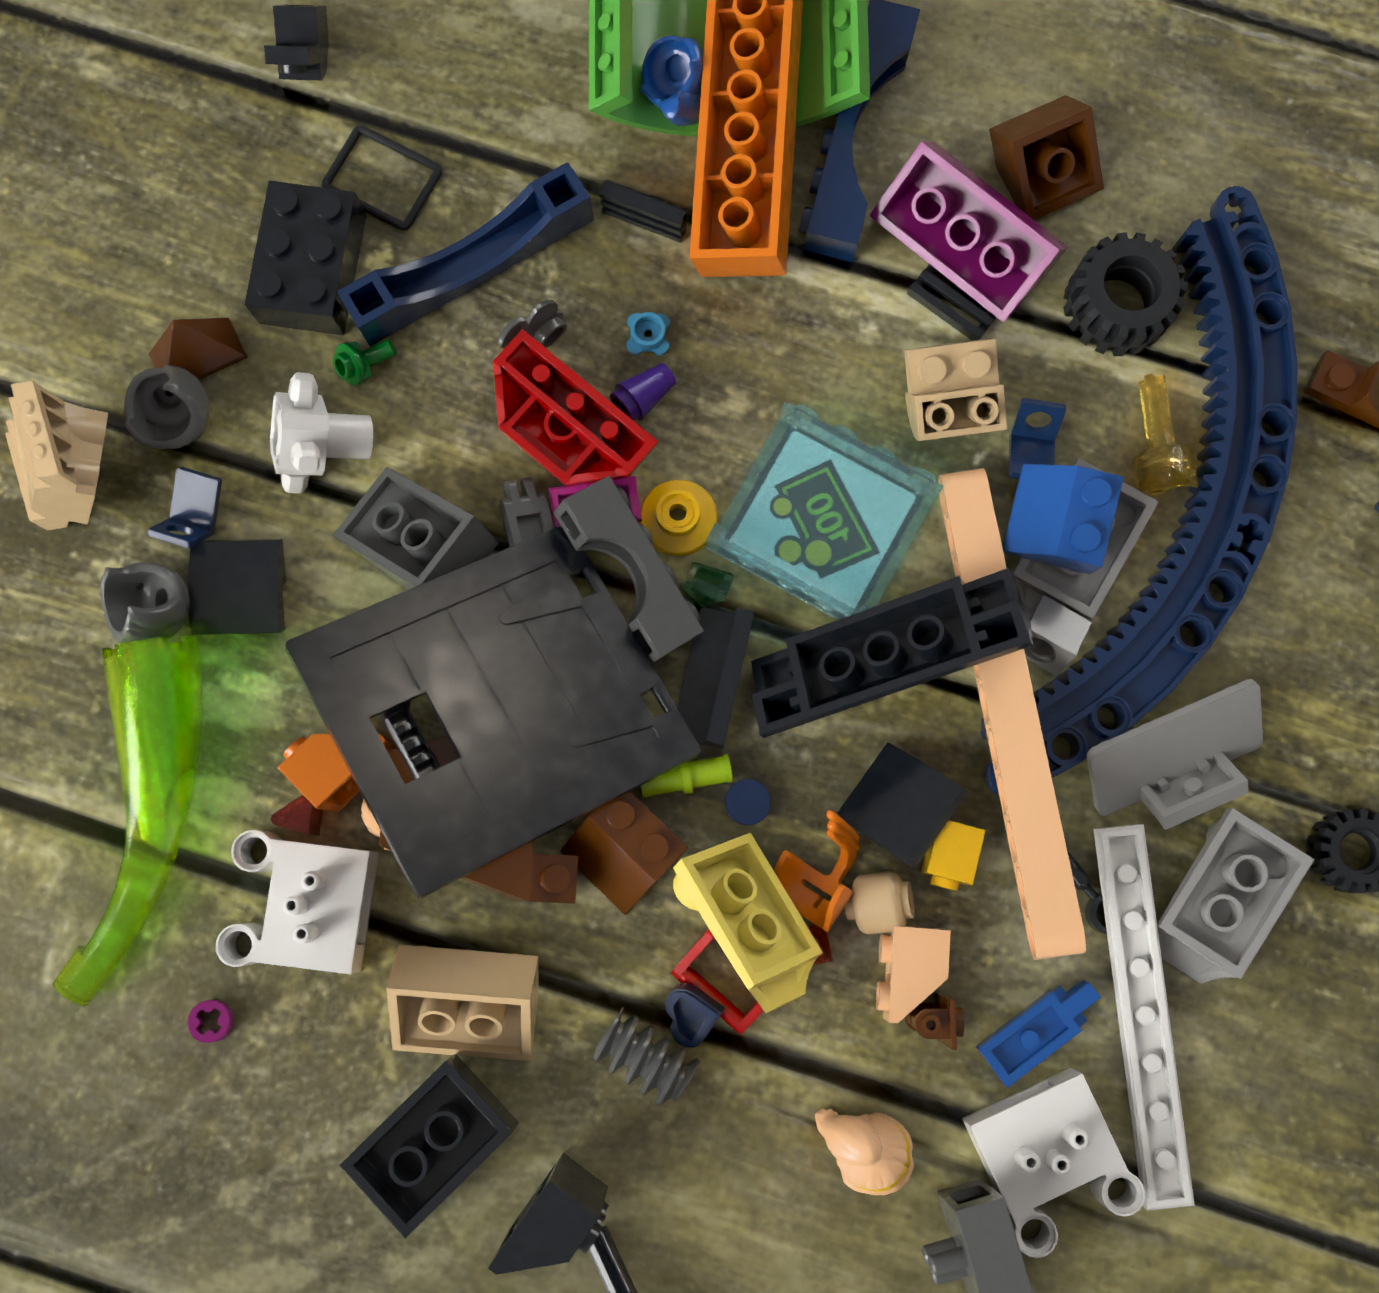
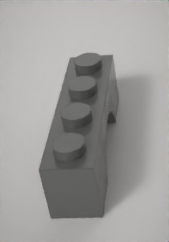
(602, 522)

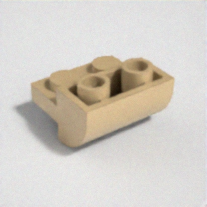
(954, 390)

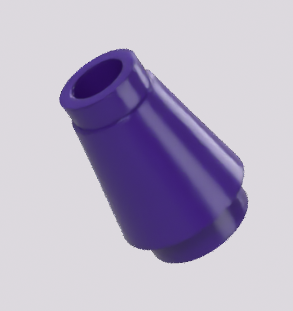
(643, 391)

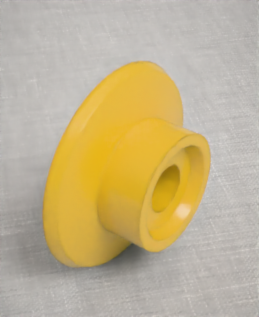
(680, 536)

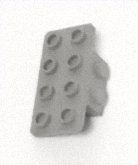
(1181, 759)

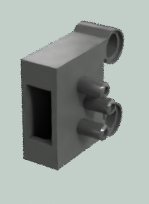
(980, 1243)

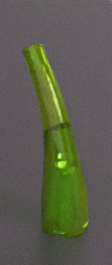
(157, 736)

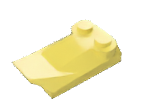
(750, 918)

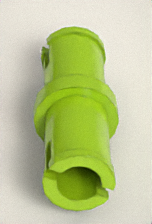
(690, 776)

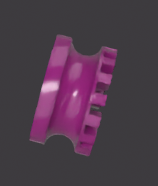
(195, 1021)

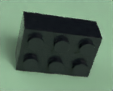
(304, 256)
(429, 1145)

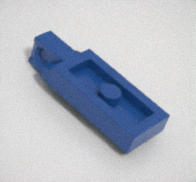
(1037, 1031)

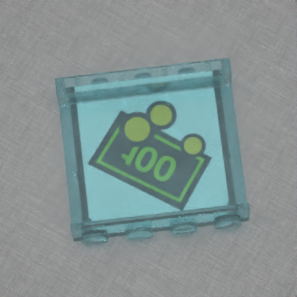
(824, 514)

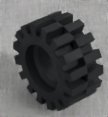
(1328, 856)

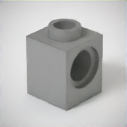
(1055, 635)

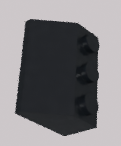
(556, 1221)

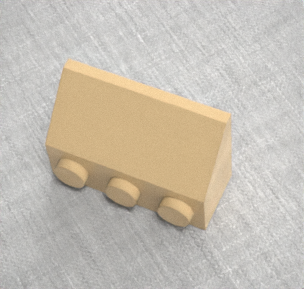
(463, 1002)

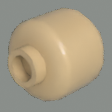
(880, 902)

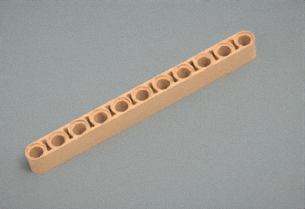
(1015, 738)

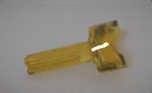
(1163, 463)

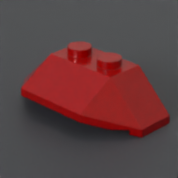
(563, 417)

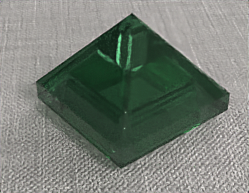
(707, 584)

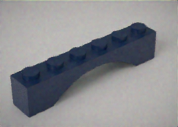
(839, 204)
(534, 220)

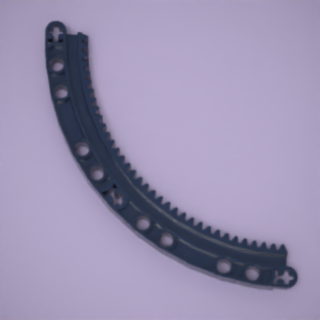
(1251, 382)

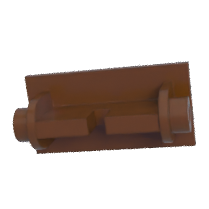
(938, 1020)

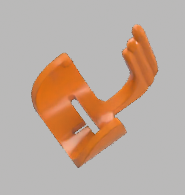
(795, 873)

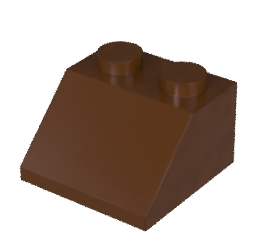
(1048, 156)
(624, 850)

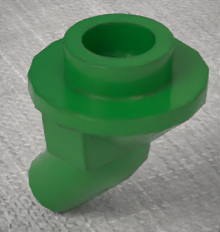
(353, 363)

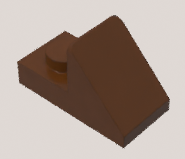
(1346, 387)

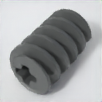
(645, 1059)

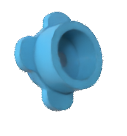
(645, 322)

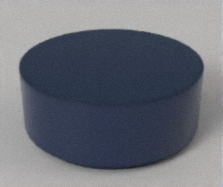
(747, 802)

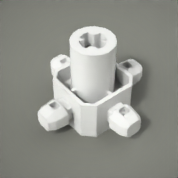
(307, 434)

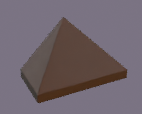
(198, 346)

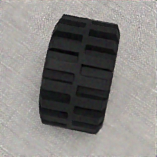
(1143, 267)

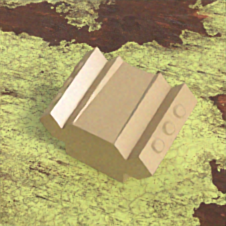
(54, 455)

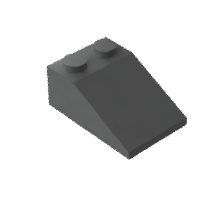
(412, 531)

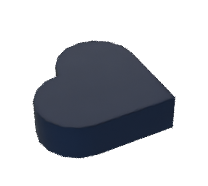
(692, 1014)

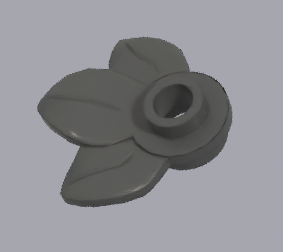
(542, 324)

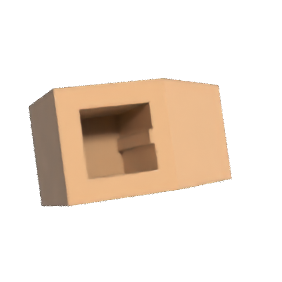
(914, 968)

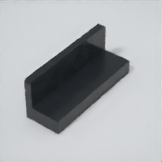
(714, 673)

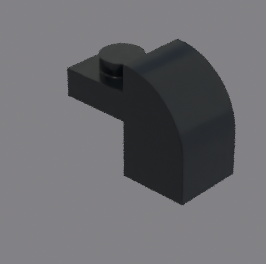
(300, 42)

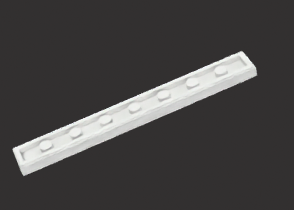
(1143, 1017)

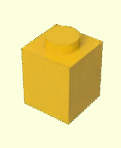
(953, 856)

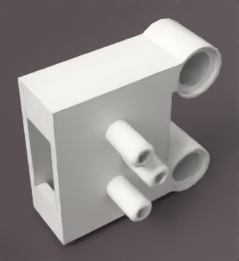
(313, 907)
(1046, 1146)

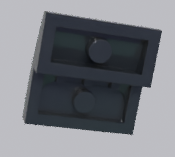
(236, 586)
(901, 804)

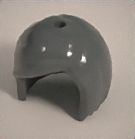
(165, 417)
(143, 601)

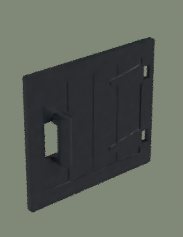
(527, 688)

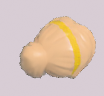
(869, 1150)

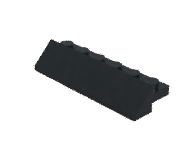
(889, 649)

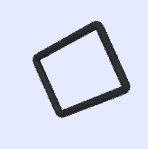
(344, 152)

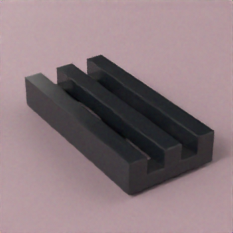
(643, 211)
(946, 313)

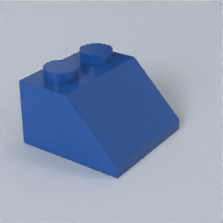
(1063, 516)

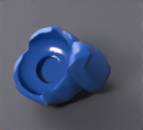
(674, 78)

